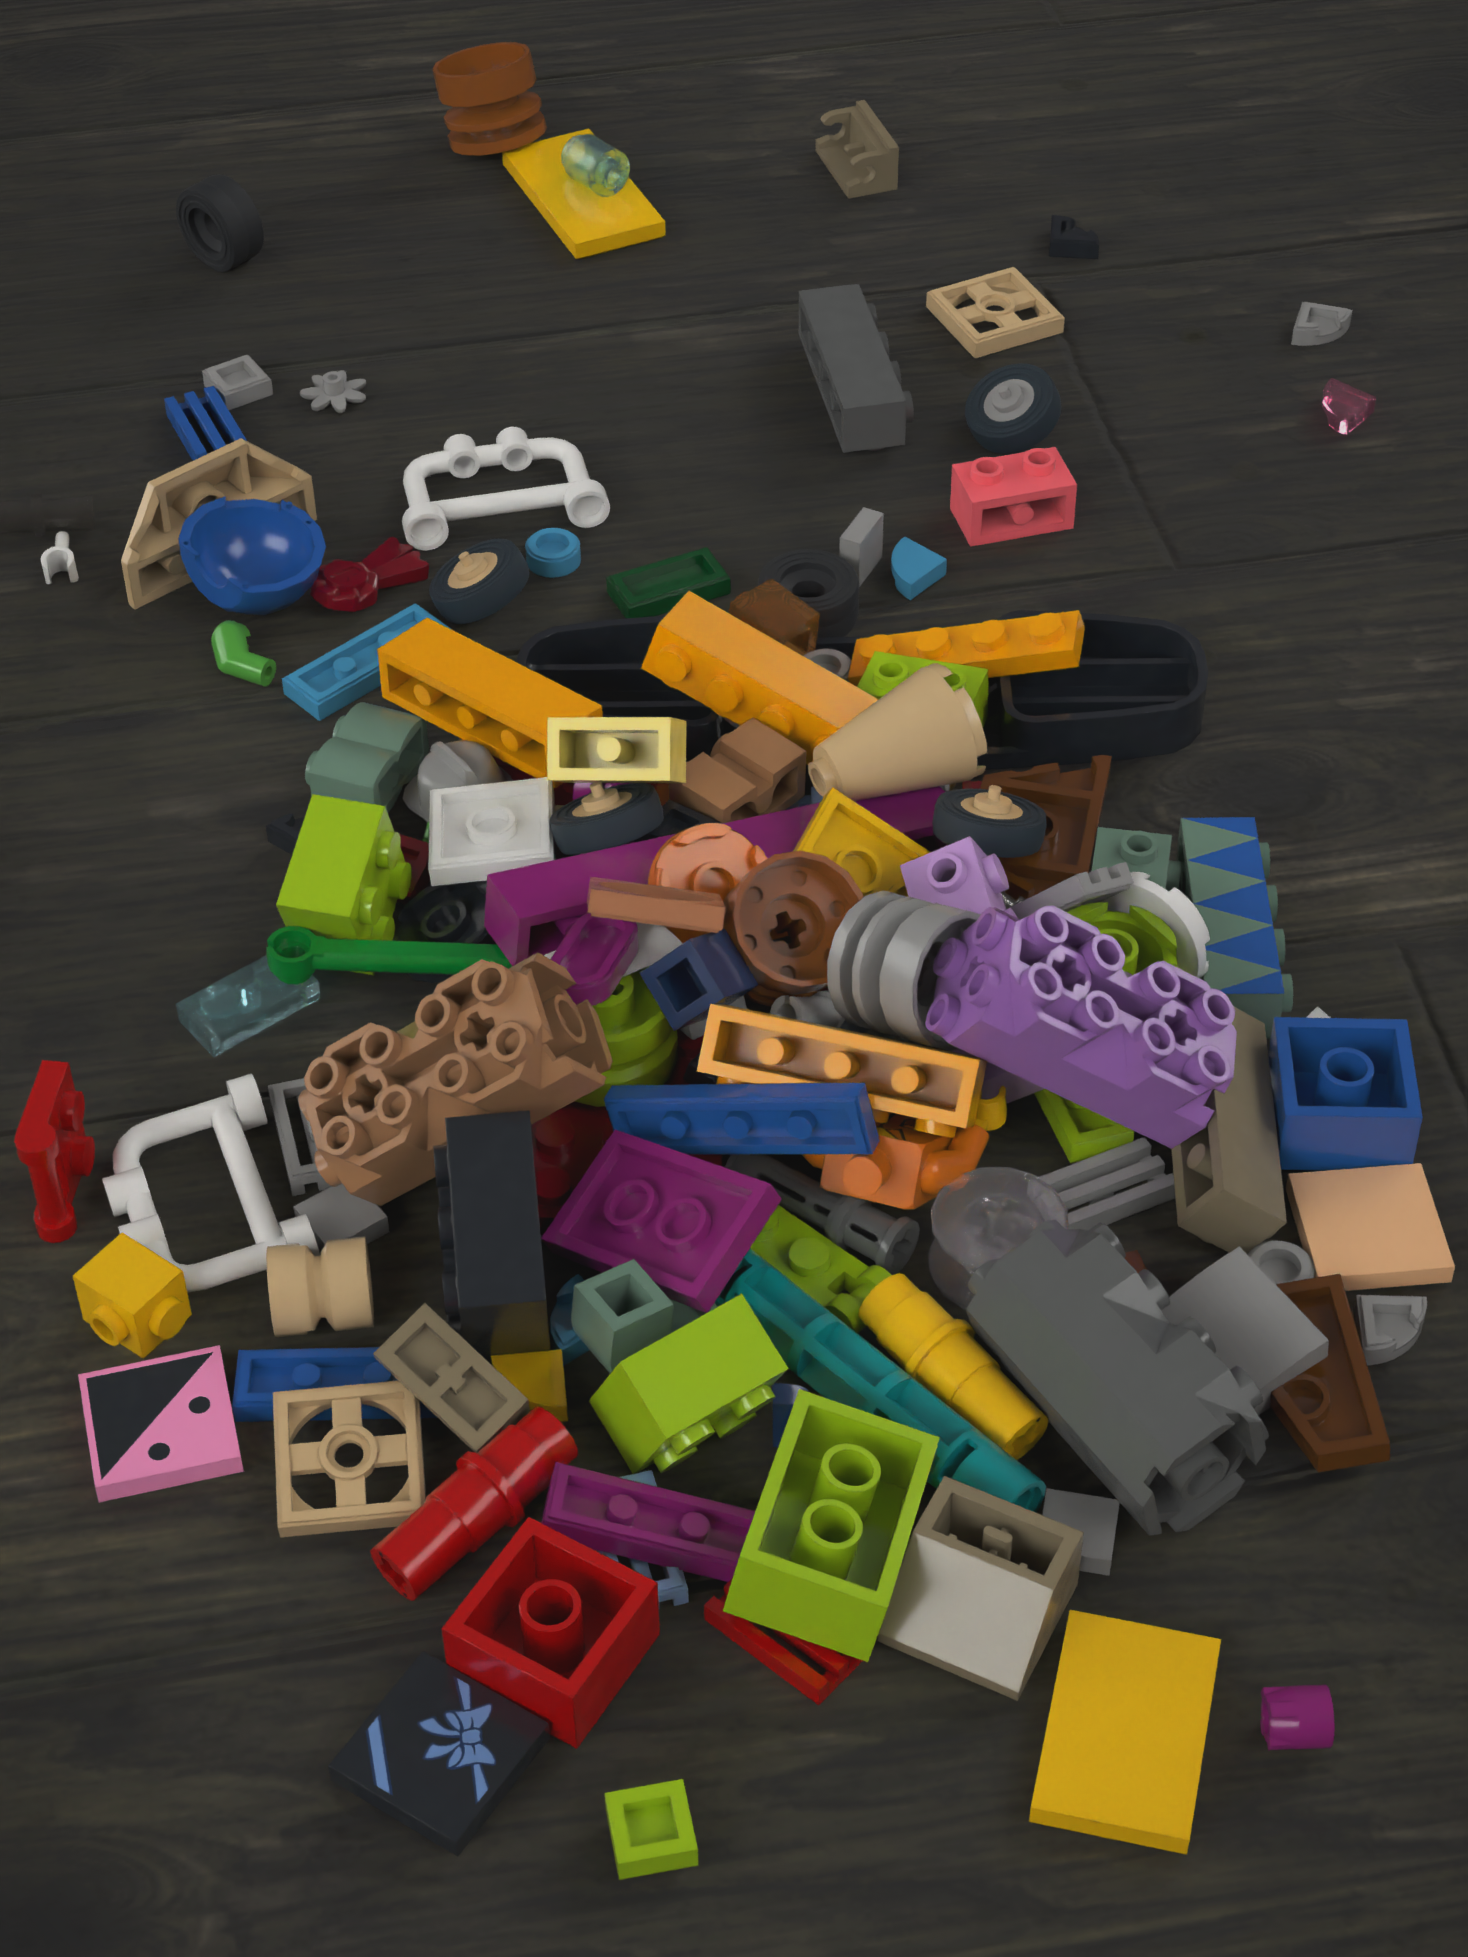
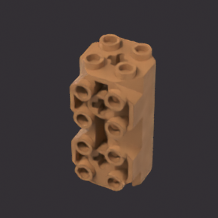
(476, 1048)

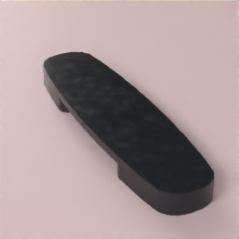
(1128, 699)

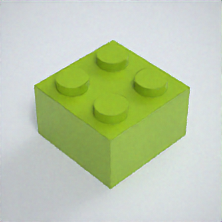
(345, 872)
(688, 1385)

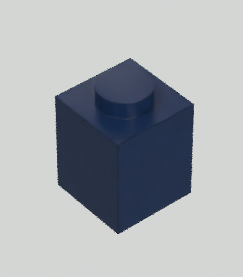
(697, 975)

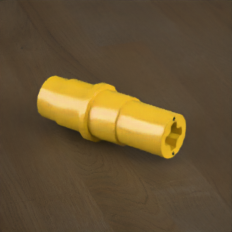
(951, 1363)

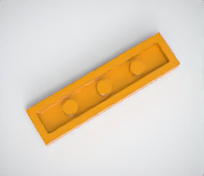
(1000, 646)

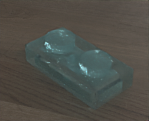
(242, 1006)

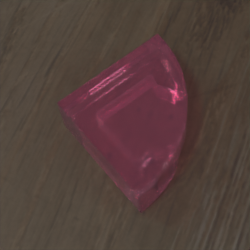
(1346, 406)

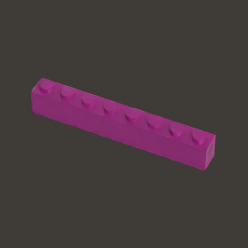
(539, 903)

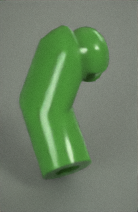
(234, 658)

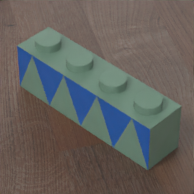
(1226, 882)

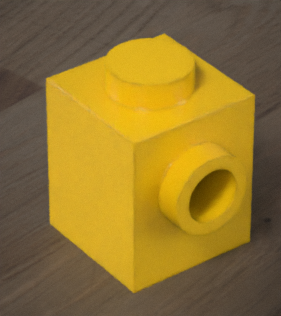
(132, 1296)

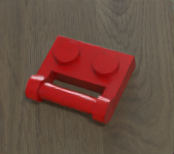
(55, 1149)

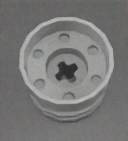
(885, 961)

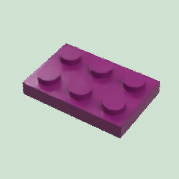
(667, 1212)

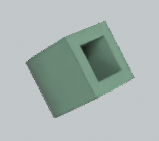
(625, 1313)

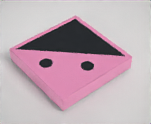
(159, 1423)

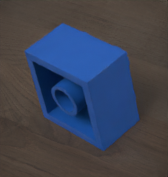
(1344, 1093)

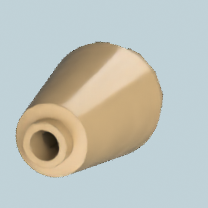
(904, 741)

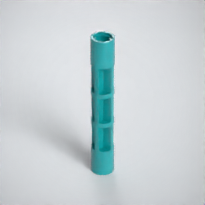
(858, 1375)

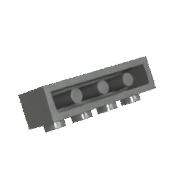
(854, 368)

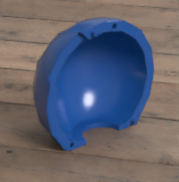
(251, 554)

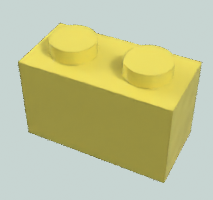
(616, 749)

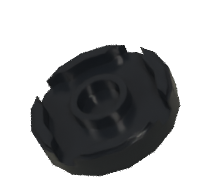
(445, 915)

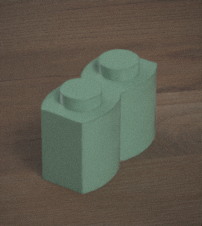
(369, 755)

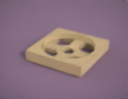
(1001, 288)
(352, 1513)

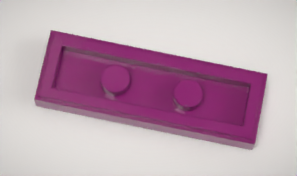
(646, 1522)

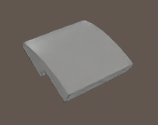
(1250, 1322)

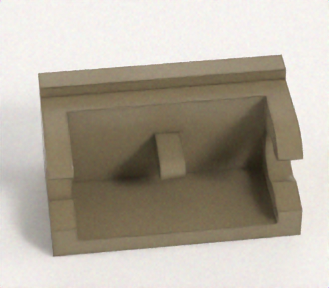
(862, 154)
(452, 1379)

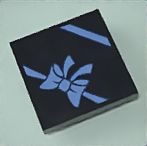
(439, 1752)

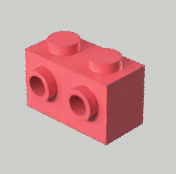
(1013, 496)

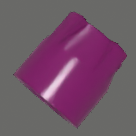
(1297, 1717)

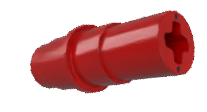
(474, 1502)

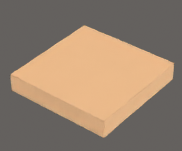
(1371, 1226)

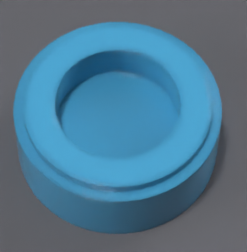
(553, 552)

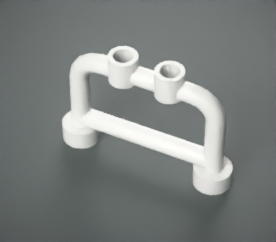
(427, 521)
(229, 1117)

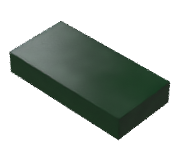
(662, 584)

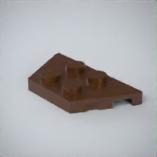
(1073, 815)

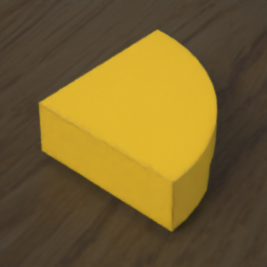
(538, 1378)

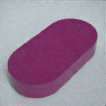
(597, 956)

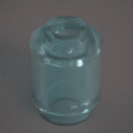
(595, 164)

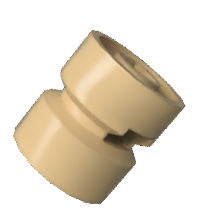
(320, 1286)

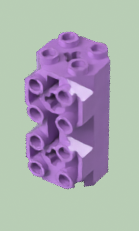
(1062, 1013)

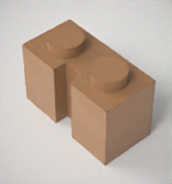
(745, 775)

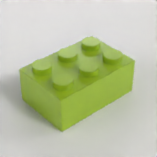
(832, 1525)

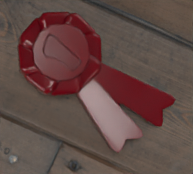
(356, 584)

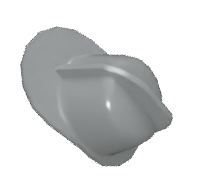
(451, 766)

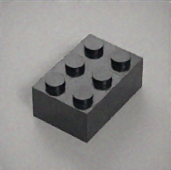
(491, 1234)

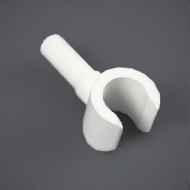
(59, 559)

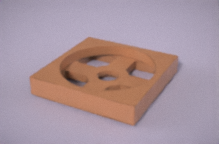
(655, 905)

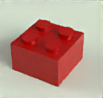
(554, 1629)

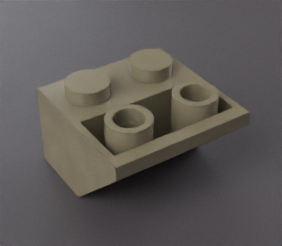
(982, 1587)

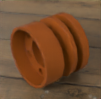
(489, 98)
(792, 895)

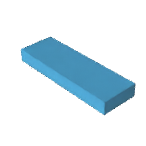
(349, 669)

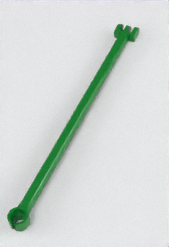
(297, 953)

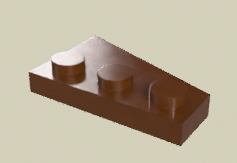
(1333, 1403)

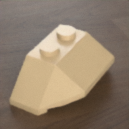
(237, 471)

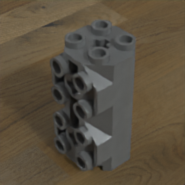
(1115, 1376)

